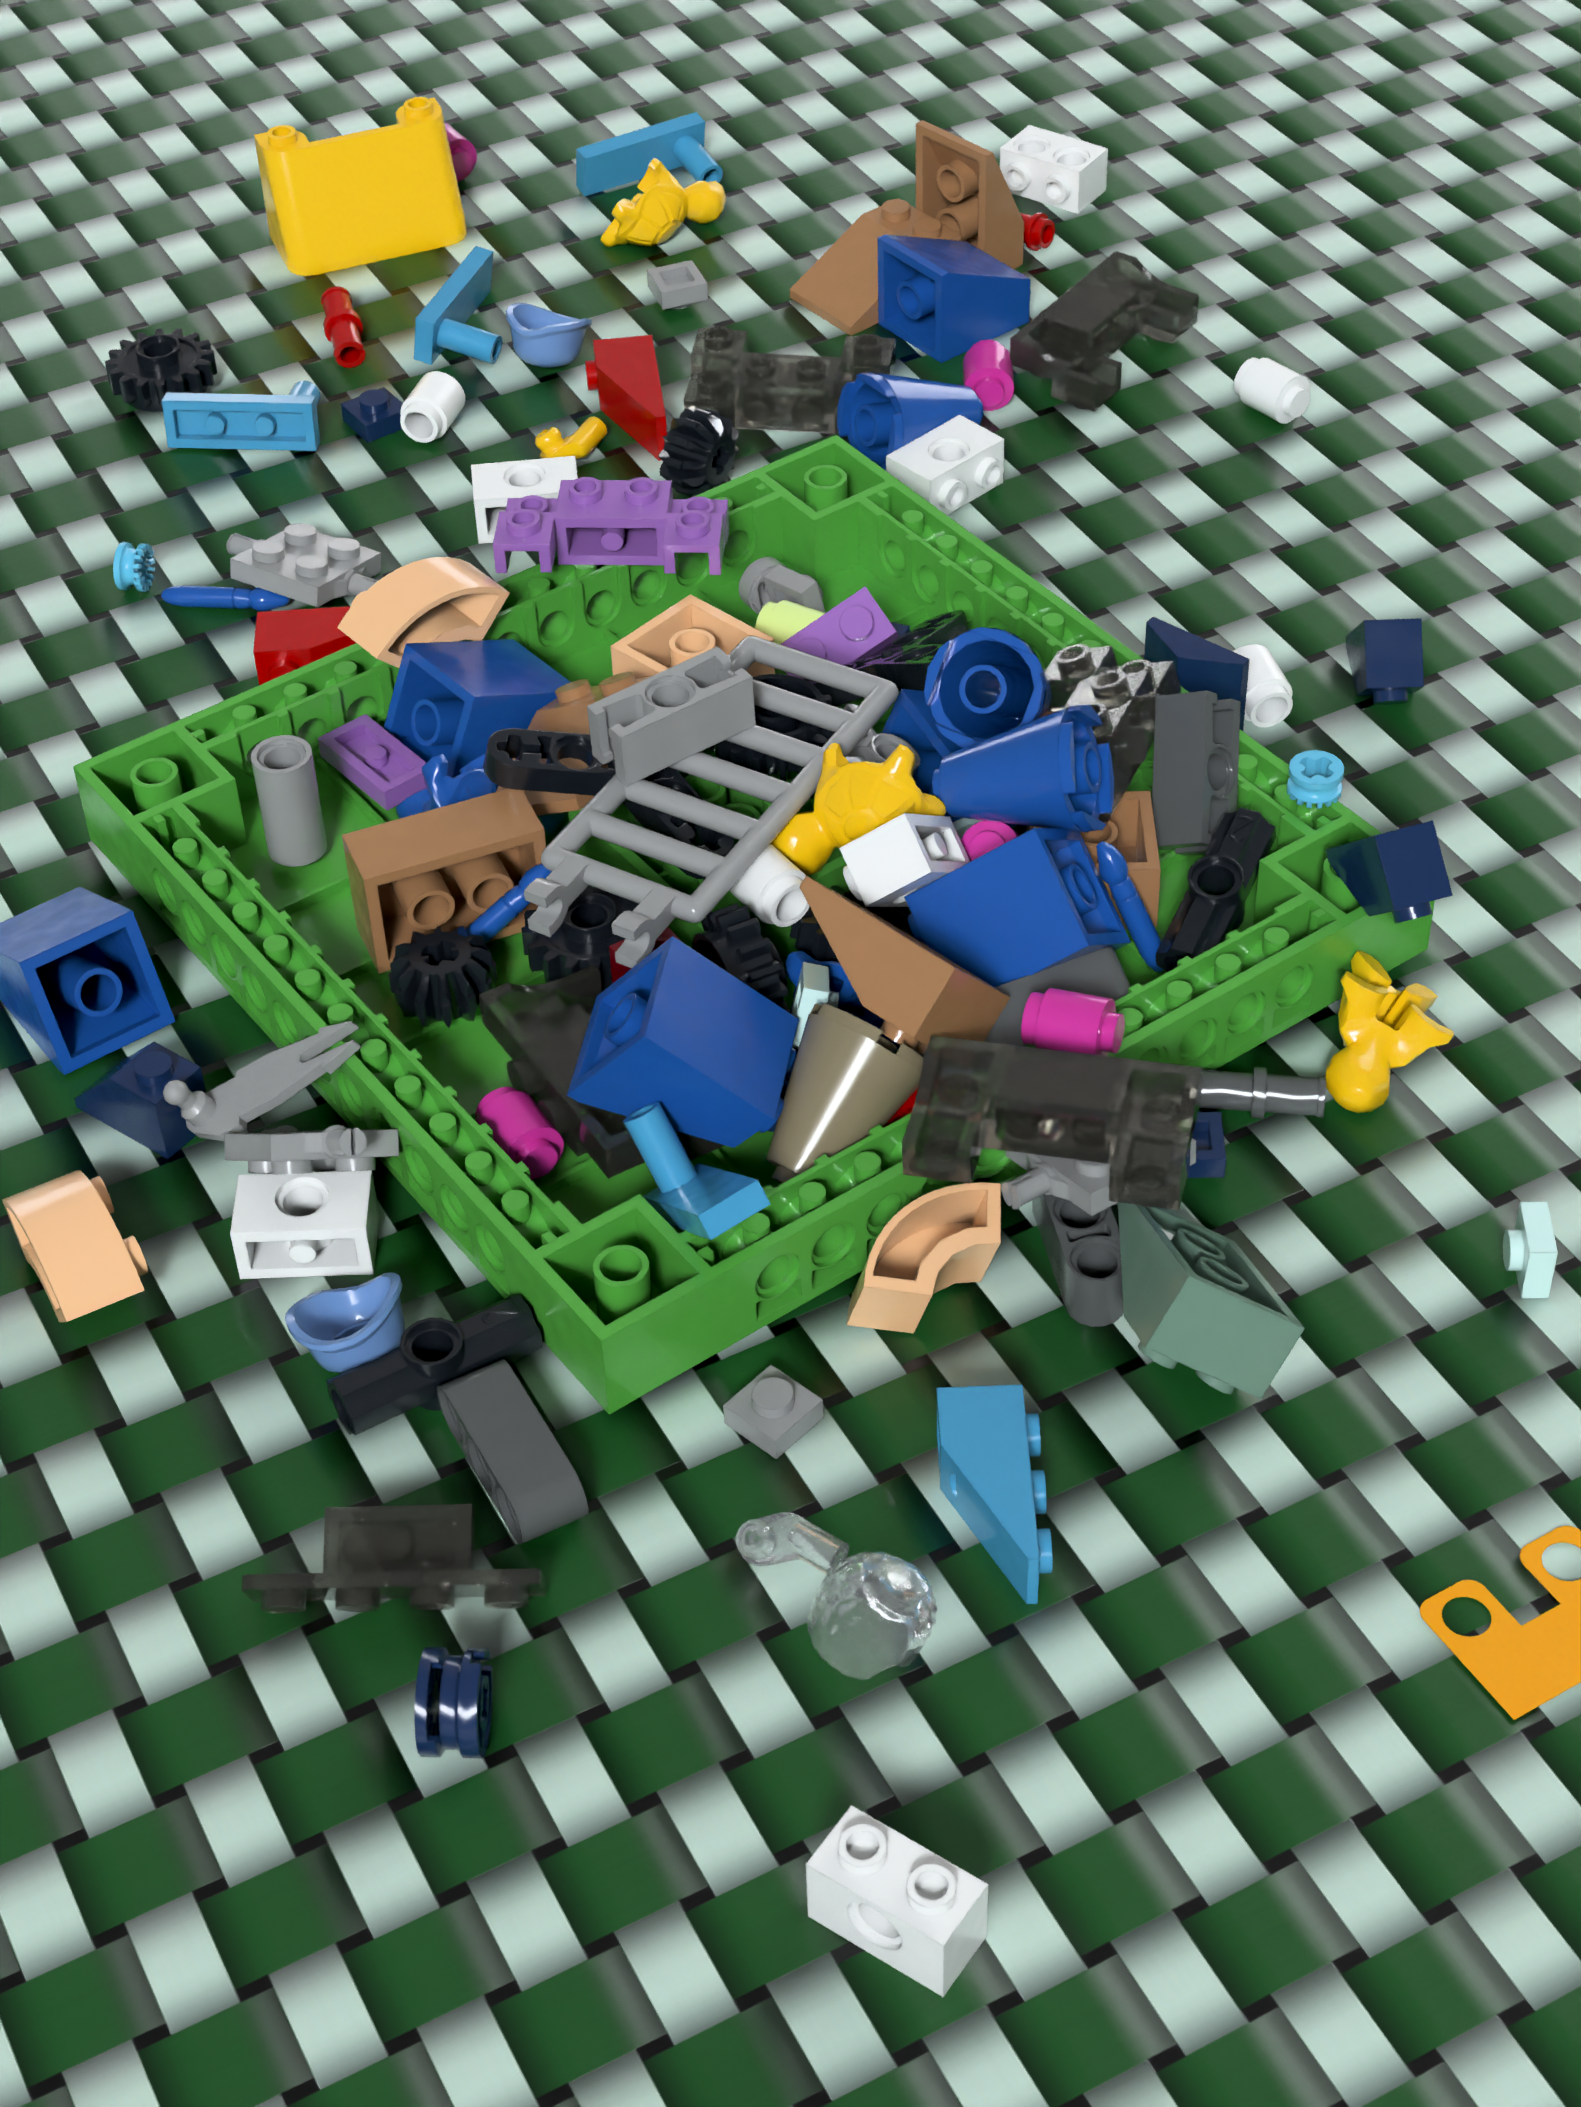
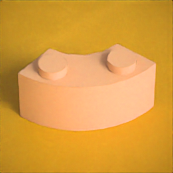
(423, 604)
(76, 1244)
(924, 1249)

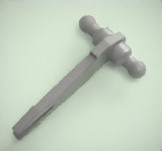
(261, 1084)

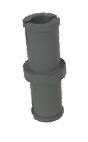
(1263, 1093)

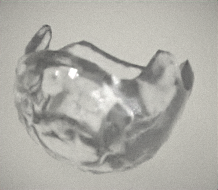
(871, 1614)

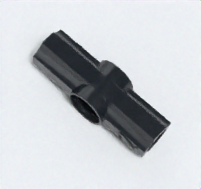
(1218, 887)
(429, 1356)

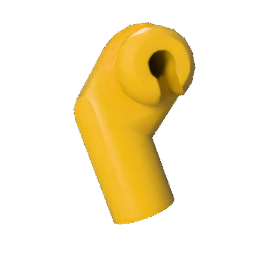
(578, 444)

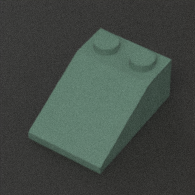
(1201, 1302)

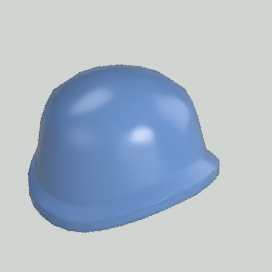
(545, 336)
(350, 1323)

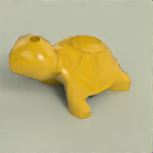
(662, 208)
(851, 803)
(1379, 1033)

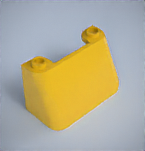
(361, 192)

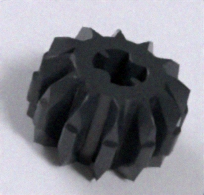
(698, 451)
(442, 975)

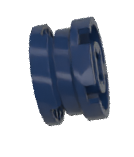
(453, 1702)

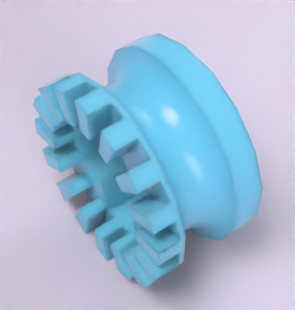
(133, 566)
(1315, 778)

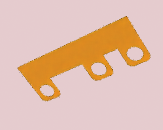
(1513, 1661)

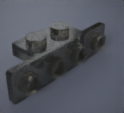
(396, 1554)

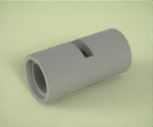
(289, 800)

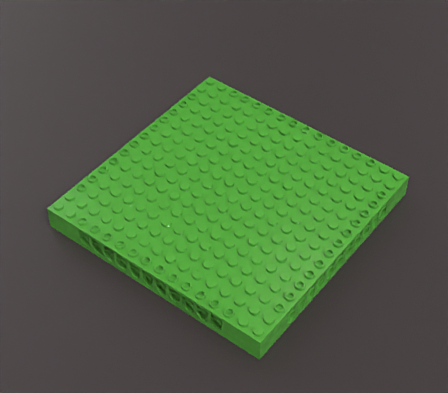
(591, 1258)

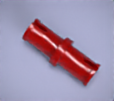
(343, 327)

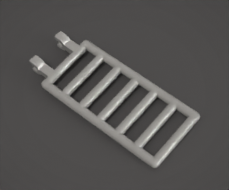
(660, 903)

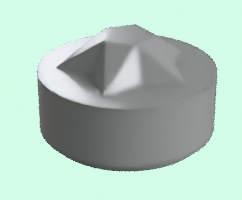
(752, 584)

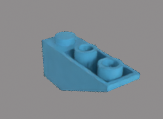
(989, 1477)

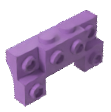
(612, 525)

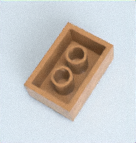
(440, 869)

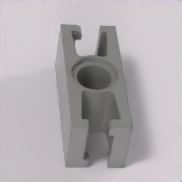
(671, 716)

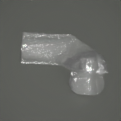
(789, 1538)

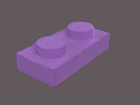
(846, 631)
(373, 761)

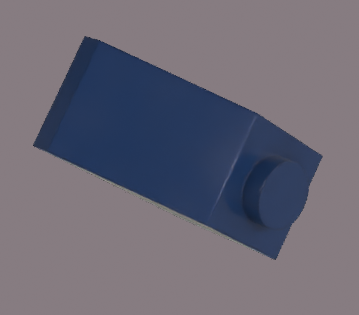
(1386, 659)
(1394, 871)
(133, 1098)

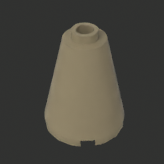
(839, 1089)

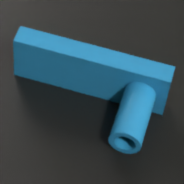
(628, 155)
(444, 318)
(244, 420)
(690, 1196)

